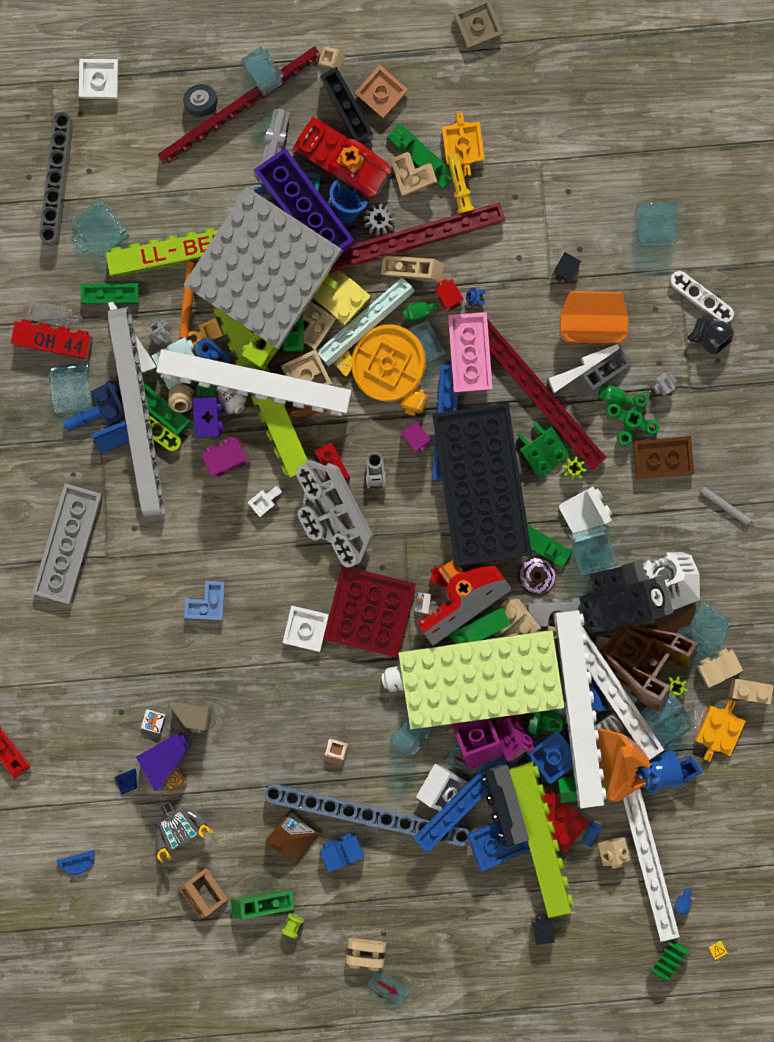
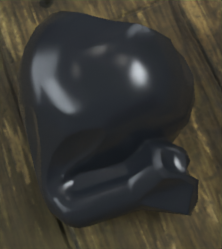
(712, 334)

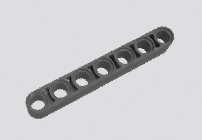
(52, 170)

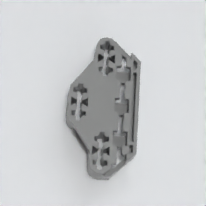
(330, 518)

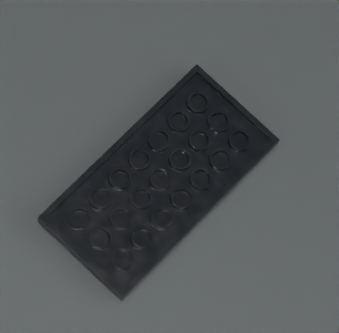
(481, 484)

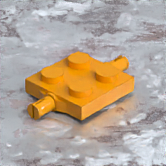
(463, 139)
(720, 730)

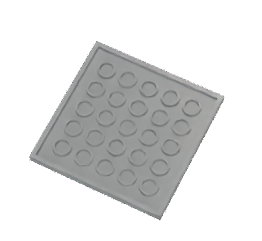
(263, 267)

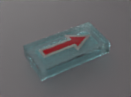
(457, 760)
(388, 987)

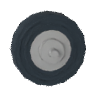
(200, 100)

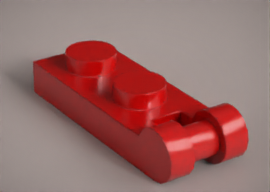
(9, 754)

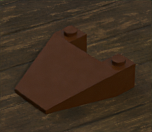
(642, 655)

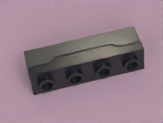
(505, 805)

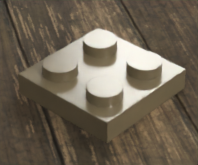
(478, 23)

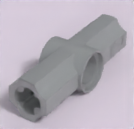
(276, 134)

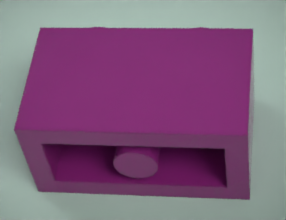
(416, 438)

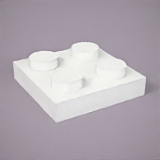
(98, 78)
(305, 628)

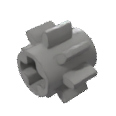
(160, 332)
(664, 384)

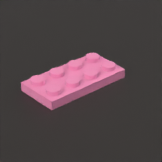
(470, 352)

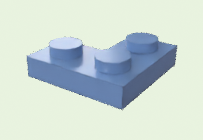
(212, 605)

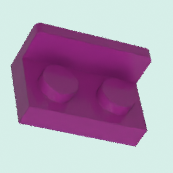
(514, 738)

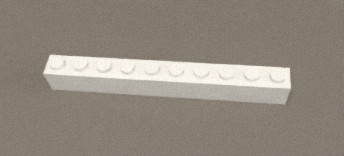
(253, 381)
(579, 709)

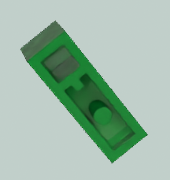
(481, 627)
(261, 904)

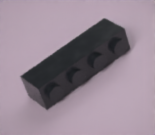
(346, 106)

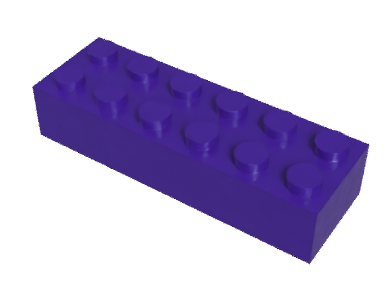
(299, 198)

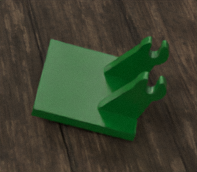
(544, 451)

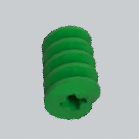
(670, 961)

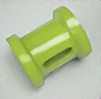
(292, 925)

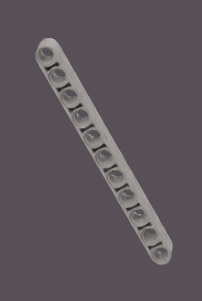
(136, 412)

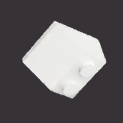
(440, 787)

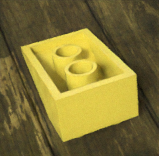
(343, 301)

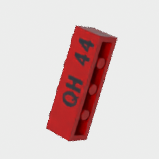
(52, 340)

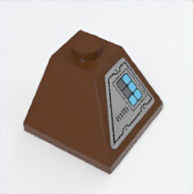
(292, 836)

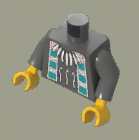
(178, 829)

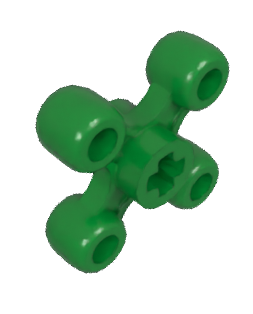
(639, 423)

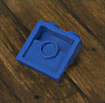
(552, 757)

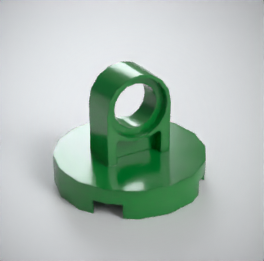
(542, 721)

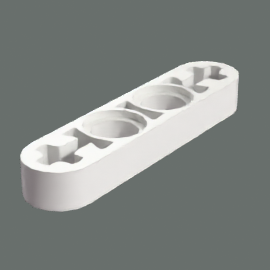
(703, 294)

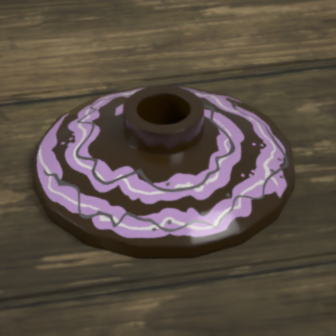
(527, 571)

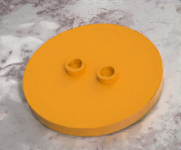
(388, 363)

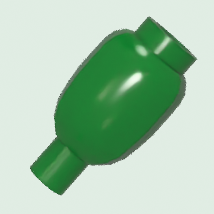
(418, 311)
(612, 394)

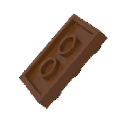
(663, 457)

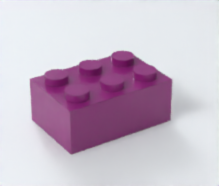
(225, 457)

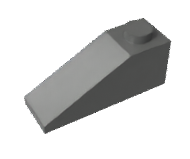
(601, 373)

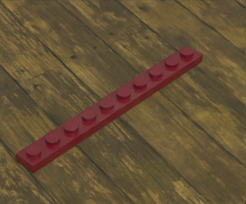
(232, 111)
(420, 236)
(543, 399)

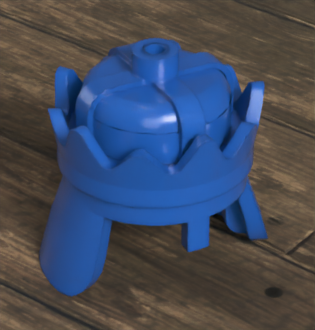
(345, 203)
(663, 773)

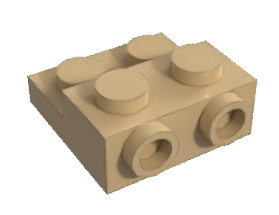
(307, 368)
(520, 620)

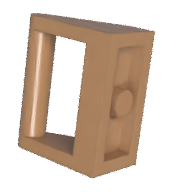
(194, 898)

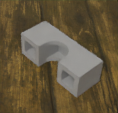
(541, 611)

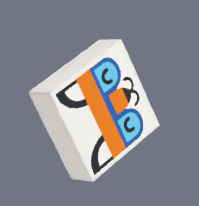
(422, 602)
(153, 721)

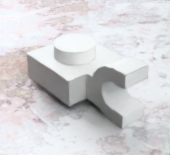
(263, 502)

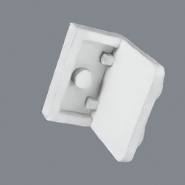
(585, 510)

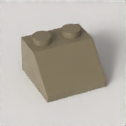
(192, 714)

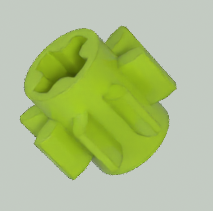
(578, 465)
(680, 688)

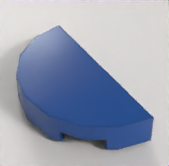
(77, 863)

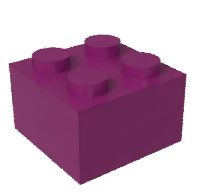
(478, 742)

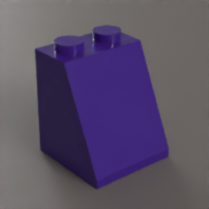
(164, 759)

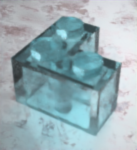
(261, 70)
(408, 739)

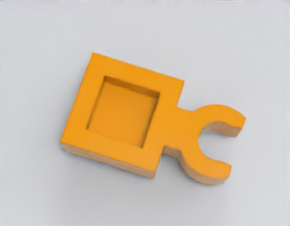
(208, 330)

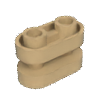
(371, 961)

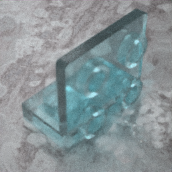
(70, 388)
(706, 629)

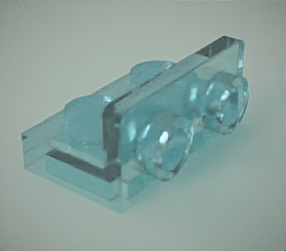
(429, 340)

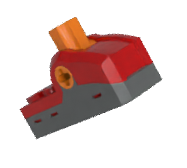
(343, 159)
(483, 588)

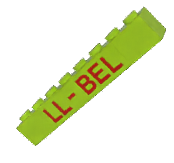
(158, 254)

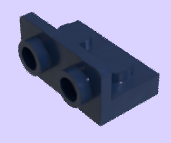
(109, 402)

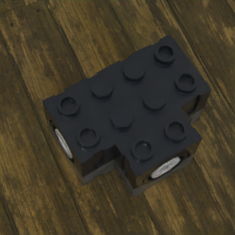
(624, 598)

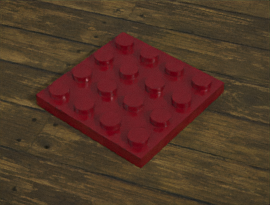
(369, 611)

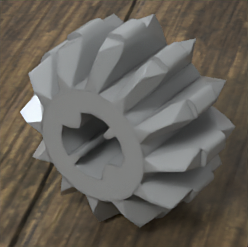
(373, 223)
(610, 722)

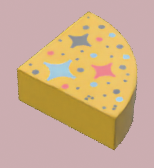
(344, 363)

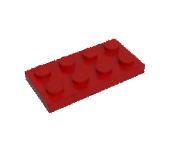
(566, 821)

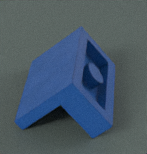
(111, 437)

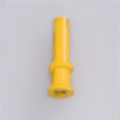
(462, 193)

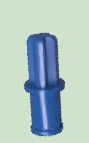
(82, 418)

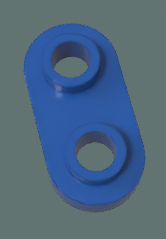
(212, 351)

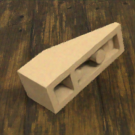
(413, 268)

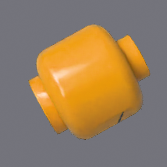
(414, 402)

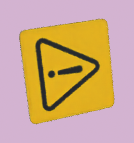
(718, 950)

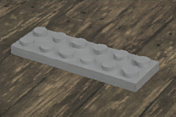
(67, 543)

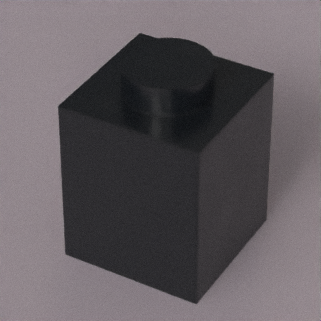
(566, 268)
(543, 929)

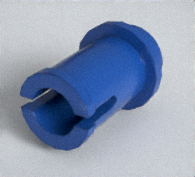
(591, 834)

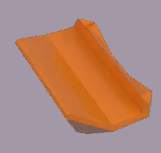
(594, 318)
(619, 764)

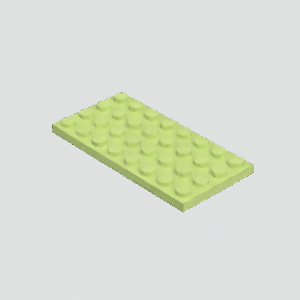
(481, 679)

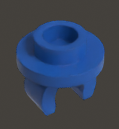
(473, 297)

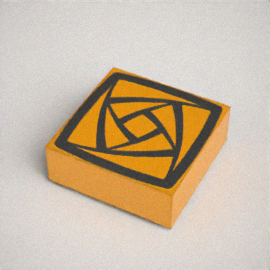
(175, 781)

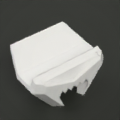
(679, 575)

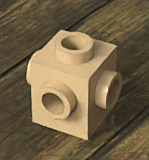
(614, 852)

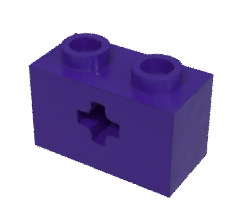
(202, 427)

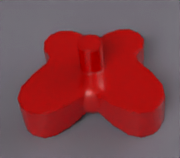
(437, 577)

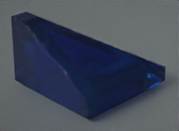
(127, 781)

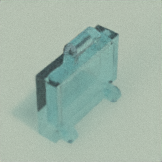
(99, 229)

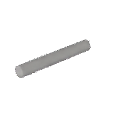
(726, 506)

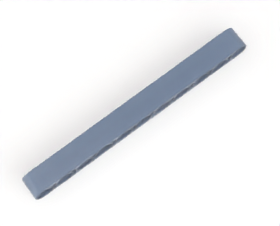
(357, 816)

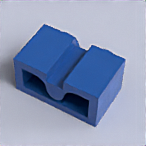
(341, 852)

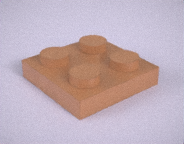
(381, 92)

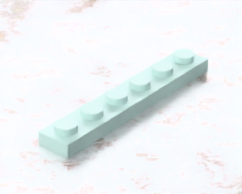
(365, 321)

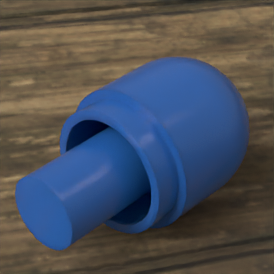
(683, 902)

